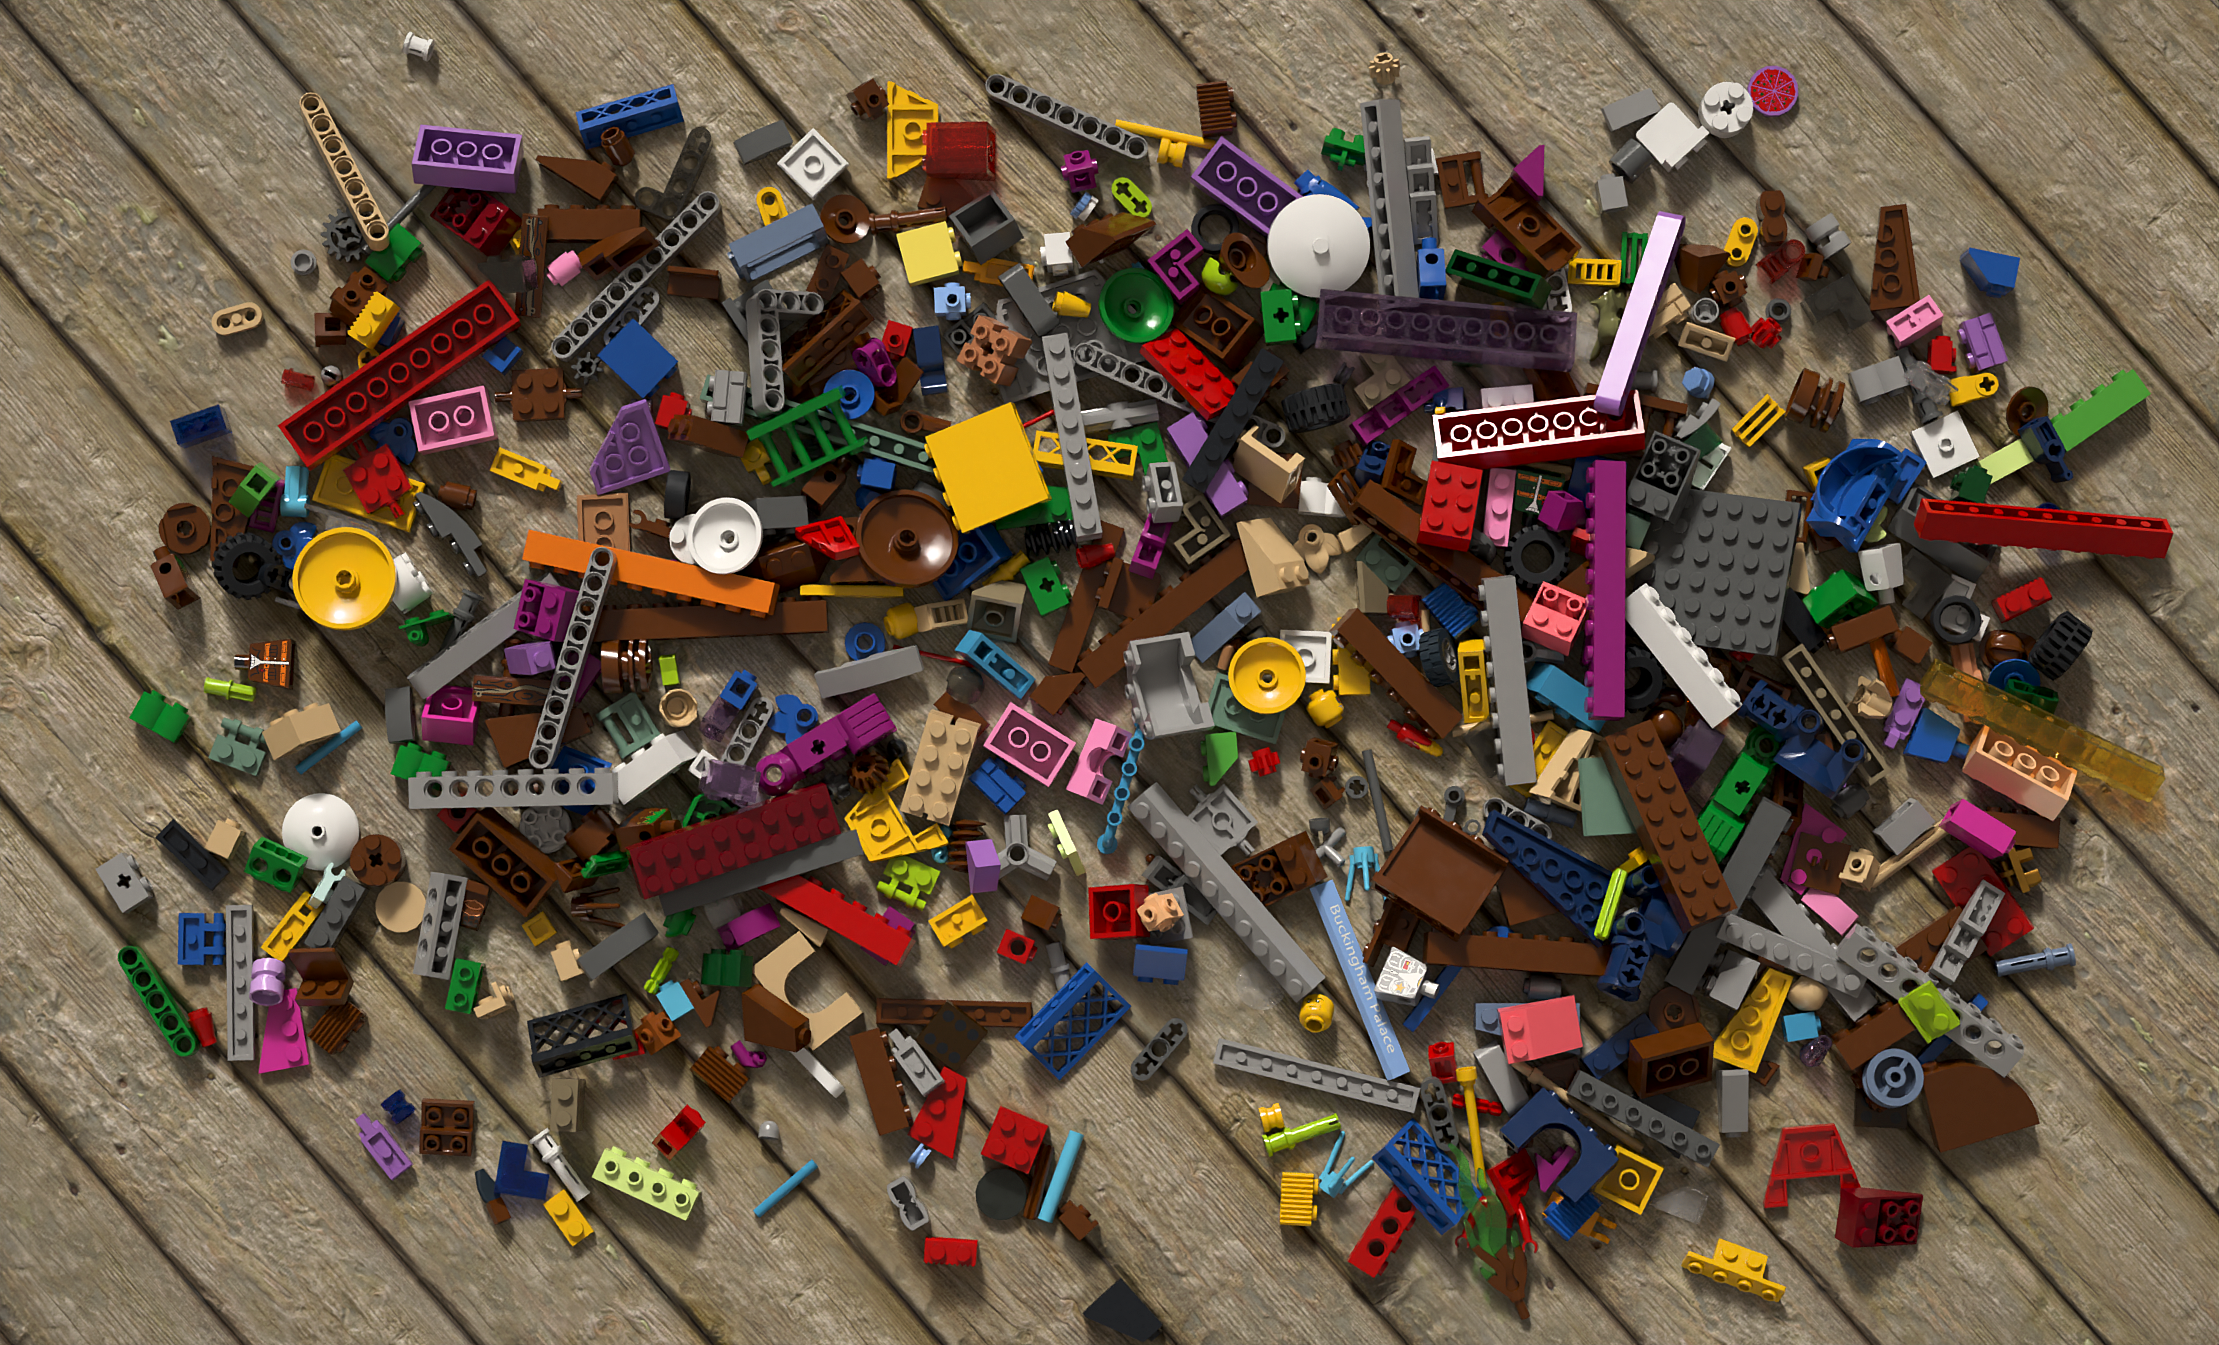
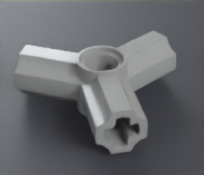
(1033, 861)

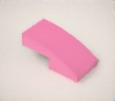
(1830, 909)

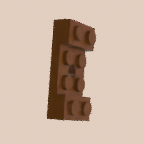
(1545, 247)

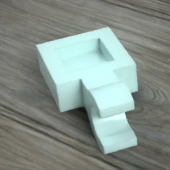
(323, 892)

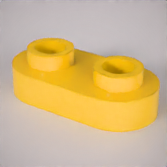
(772, 212)
(1740, 241)

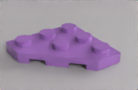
(629, 450)

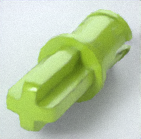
(229, 689)

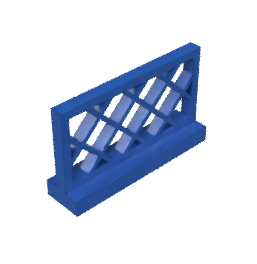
(1061, 1005)
(1416, 1186)

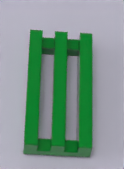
(1634, 236)
(605, 864)

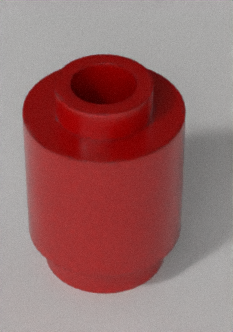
(1736, 326)

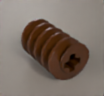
(968, 832)

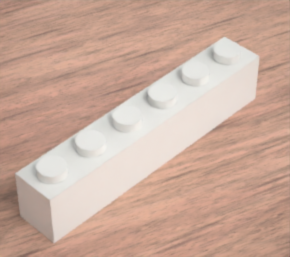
(1680, 656)

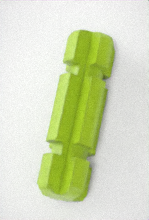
(661, 970)

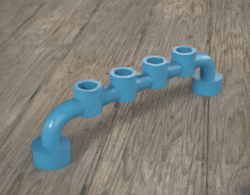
(1107, 842)

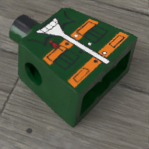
(1531, 490)

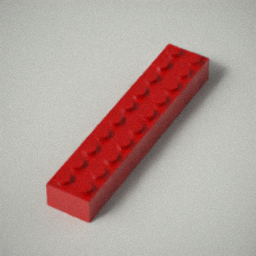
(399, 375)

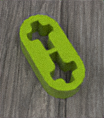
(1135, 194)

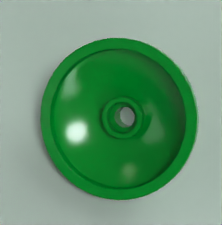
(1146, 295)

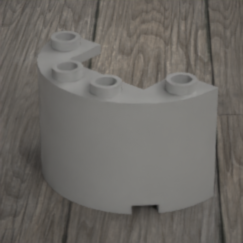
(1164, 687)

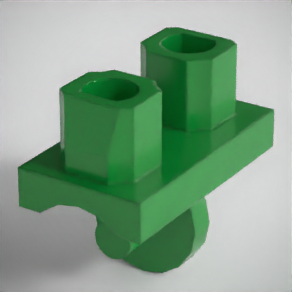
(1344, 151)

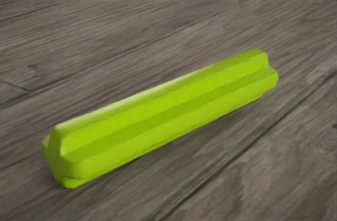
(1610, 904)

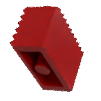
(2021, 599)
(950, 1251)

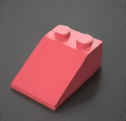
(1539, 1029)

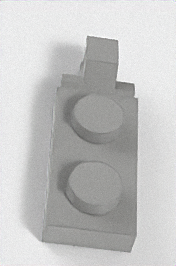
(916, 1063)

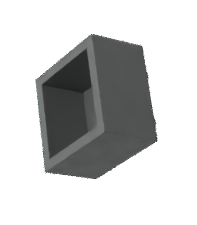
(986, 226)

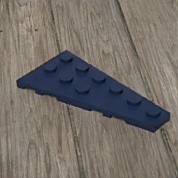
(1562, 876)

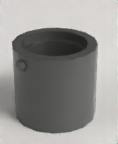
(1631, 160)

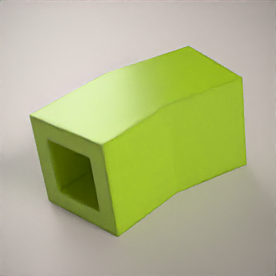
(669, 670)

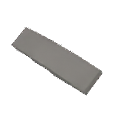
(1421, 188)
(869, 671)
(1966, 932)

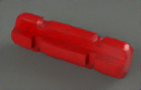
(1482, 1105)

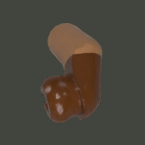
(1229, 651)

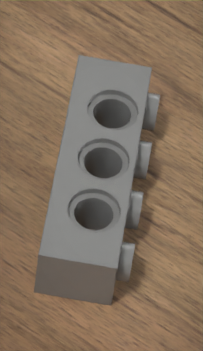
(440, 925)

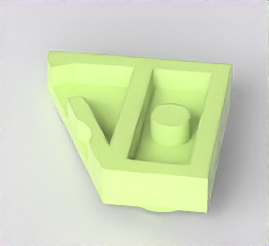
(1066, 847)

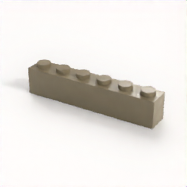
(1837, 718)

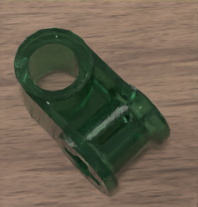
(1704, 439)

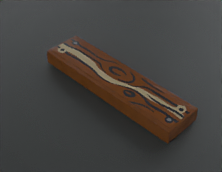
(533, 245)
(514, 691)

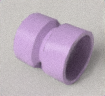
(268, 981)

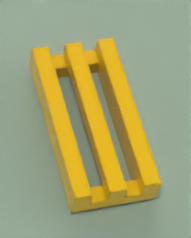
(1742, 436)

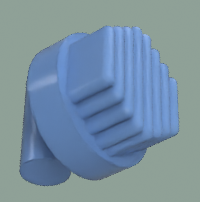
(1698, 382)

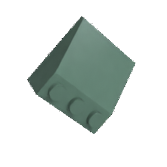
(1600, 801)

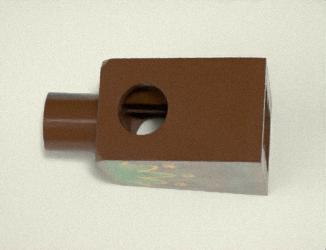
(173, 579)
(644, 825)

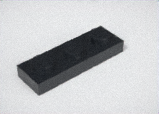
(192, 854)

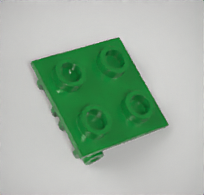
(417, 630)

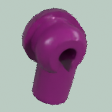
(748, 1058)

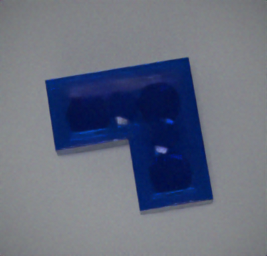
(513, 1179)

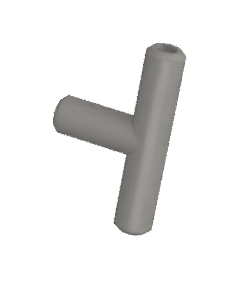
(1326, 847)

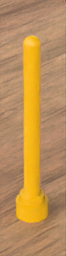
(1467, 1078)

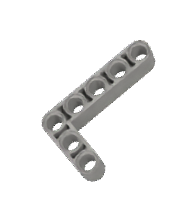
(770, 341)

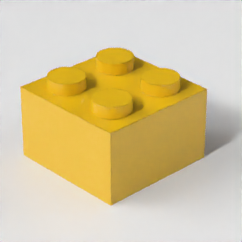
(1631, 1179)

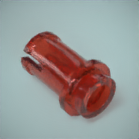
(297, 379)

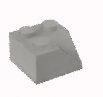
(1730, 979)

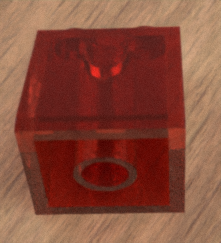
(960, 150)

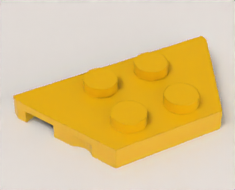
(905, 124)

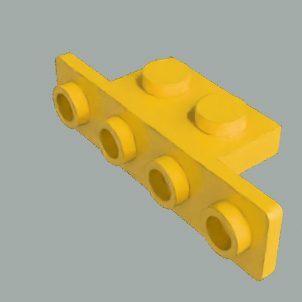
(1735, 1267)

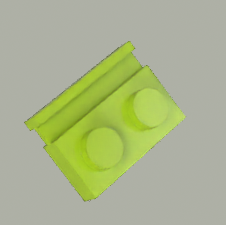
(1929, 1011)

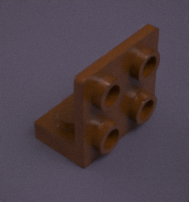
(323, 976)

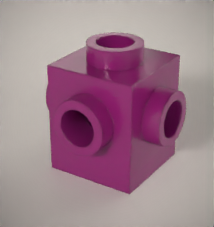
(1080, 171)

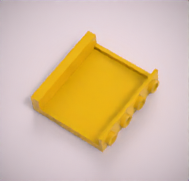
(987, 468)

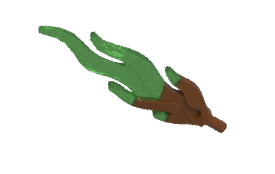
(1492, 1246)

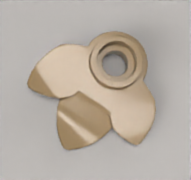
(1317, 552)

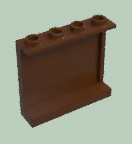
(1440, 873)

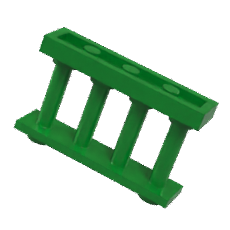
(809, 411)

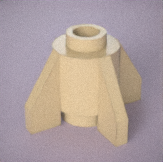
(1871, 700)

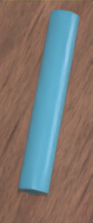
(1061, 1176)

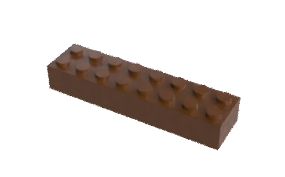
(1667, 826)

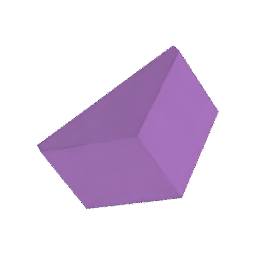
(982, 866)

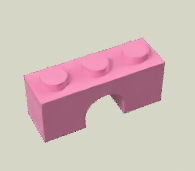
(1498, 506)
(1101, 744)

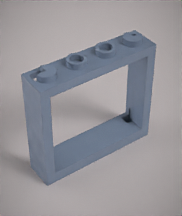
(778, 244)

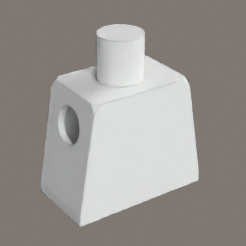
(1882, 570)

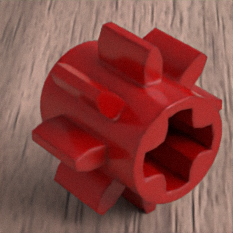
(1766, 333)
(1264, 762)

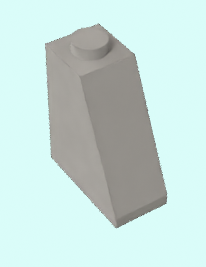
(1732, 1101)

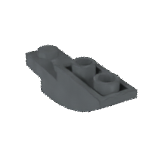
(446, 523)

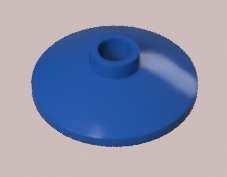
(856, 384)
(2014, 667)

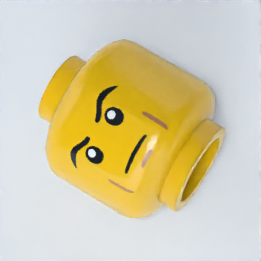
(1316, 1013)

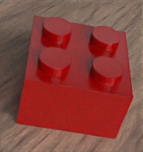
(1115, 913)
(1014, 1139)

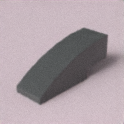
(1168, 877)
(617, 946)

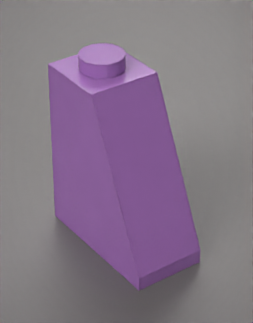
(531, 657)

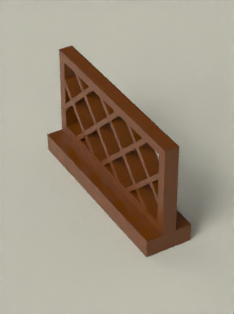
(833, 336)

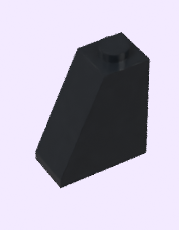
(1800, 624)
(1672, 1109)
(1124, 1312)

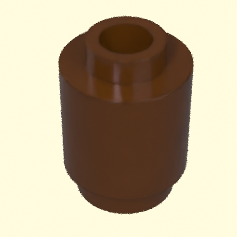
(617, 146)
(457, 496)

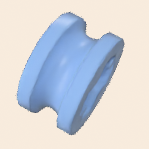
(919, 1156)

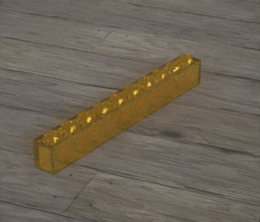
(2041, 731)

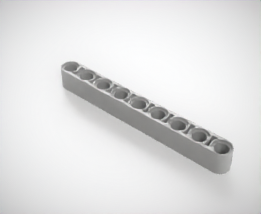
(631, 288)
(1165, 393)
(575, 671)

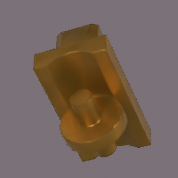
(2026, 879)

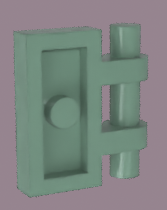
(236, 754)

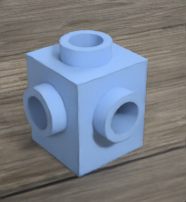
(951, 291)
(1396, 638)

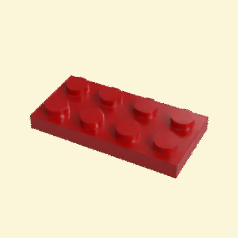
(1190, 372)
(1960, 879)

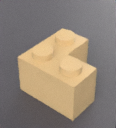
(300, 730)

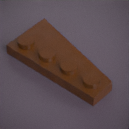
(225, 517)

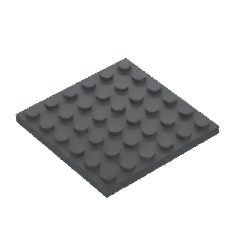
(1724, 569)

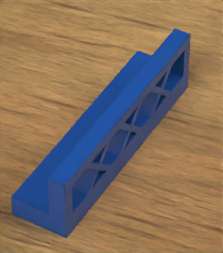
(631, 119)

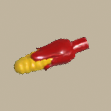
(1415, 738)

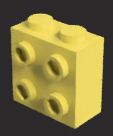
(929, 253)

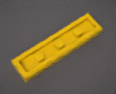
(852, 591)

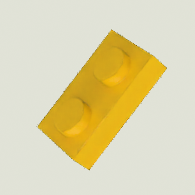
(958, 921)

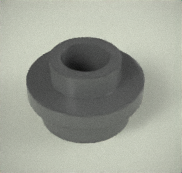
(1781, 303)

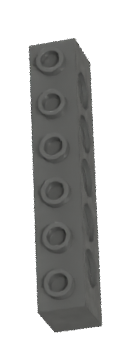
(1643, 1118)

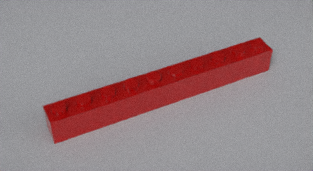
(2043, 528)

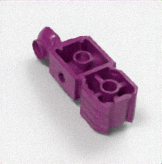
(853, 728)

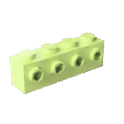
(647, 1184)

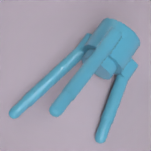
(1363, 858)
(1332, 1182)

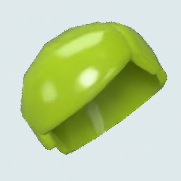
(1215, 281)

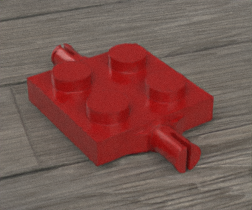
(378, 479)

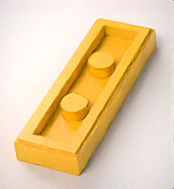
(1544, 749)

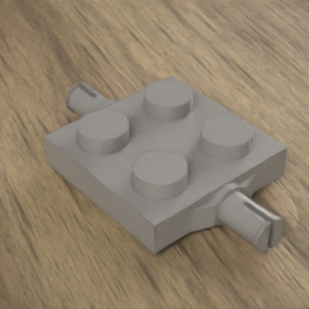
(1222, 819)

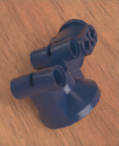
(1801, 750)
(1640, 936)

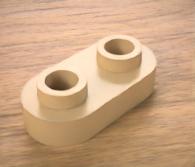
(238, 319)

